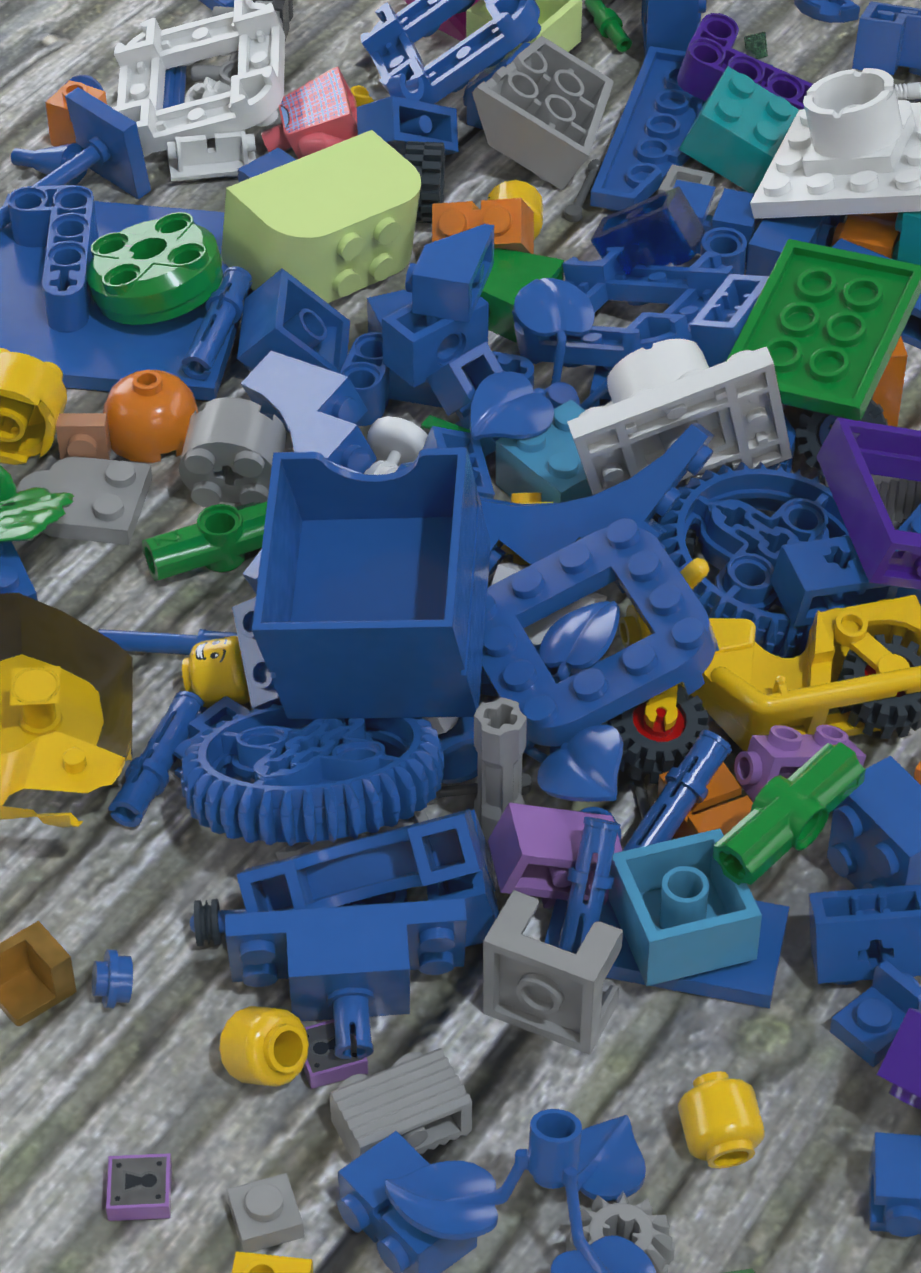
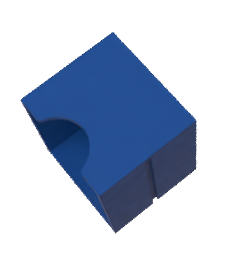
(373, 588)

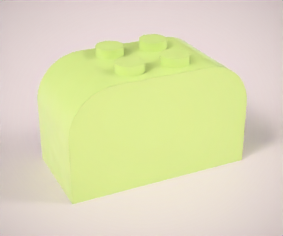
(326, 218)

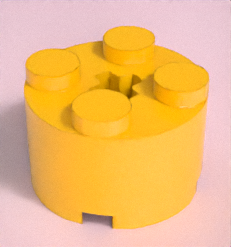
(29, 406)

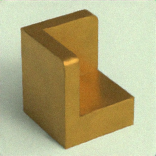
(33, 974)

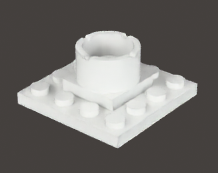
(846, 152)
(666, 391)

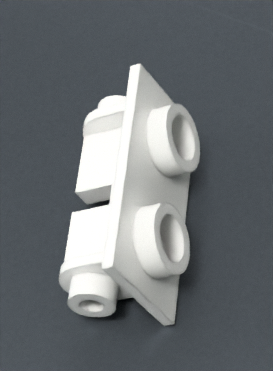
(192, 160)

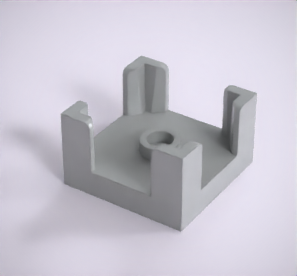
(547, 986)

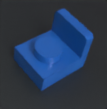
(875, 1016)

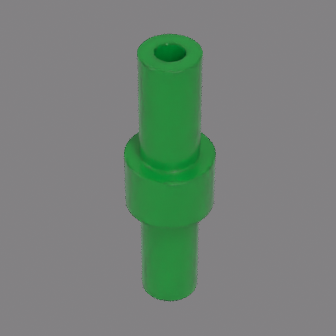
(609, 24)

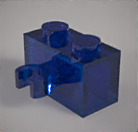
(652, 232)

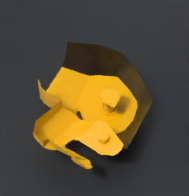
(60, 705)

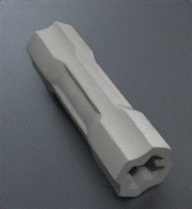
(500, 744)

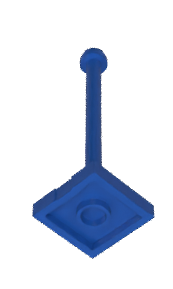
(109, 147)

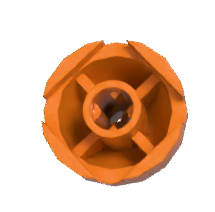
(149, 415)

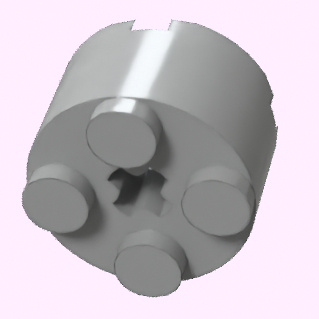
(230, 452)

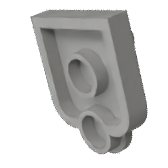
(105, 497)

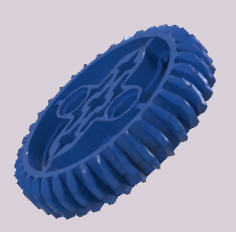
(748, 542)
(309, 776)

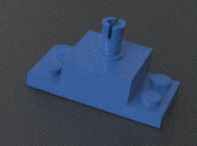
(347, 958)

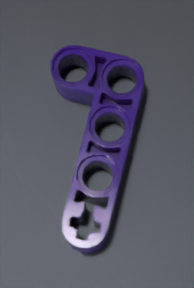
(713, 52)

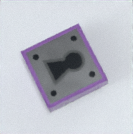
(322, 1064)
(139, 1187)

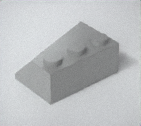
(544, 110)

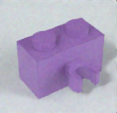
(537, 847)

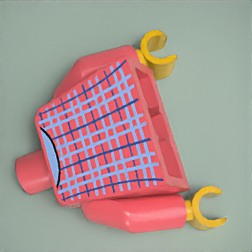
(317, 115)

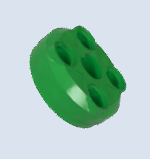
(154, 270)

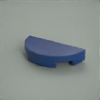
(829, 10)

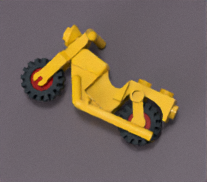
(854, 661)

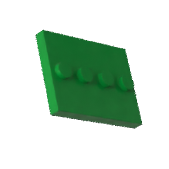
(831, 324)

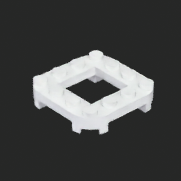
(253, 93)

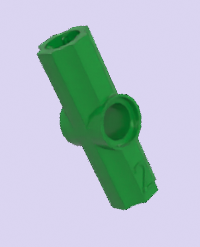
(215, 541)
(788, 813)

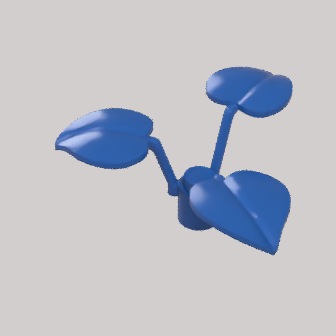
(506, 401)
(591, 760)
(460, 1197)

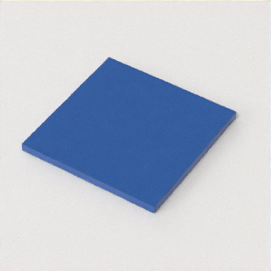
(103, 348)

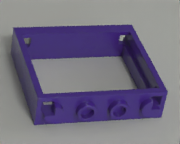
(847, 461)

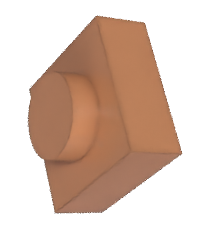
(83, 435)

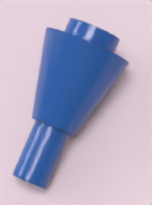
(47, 159)

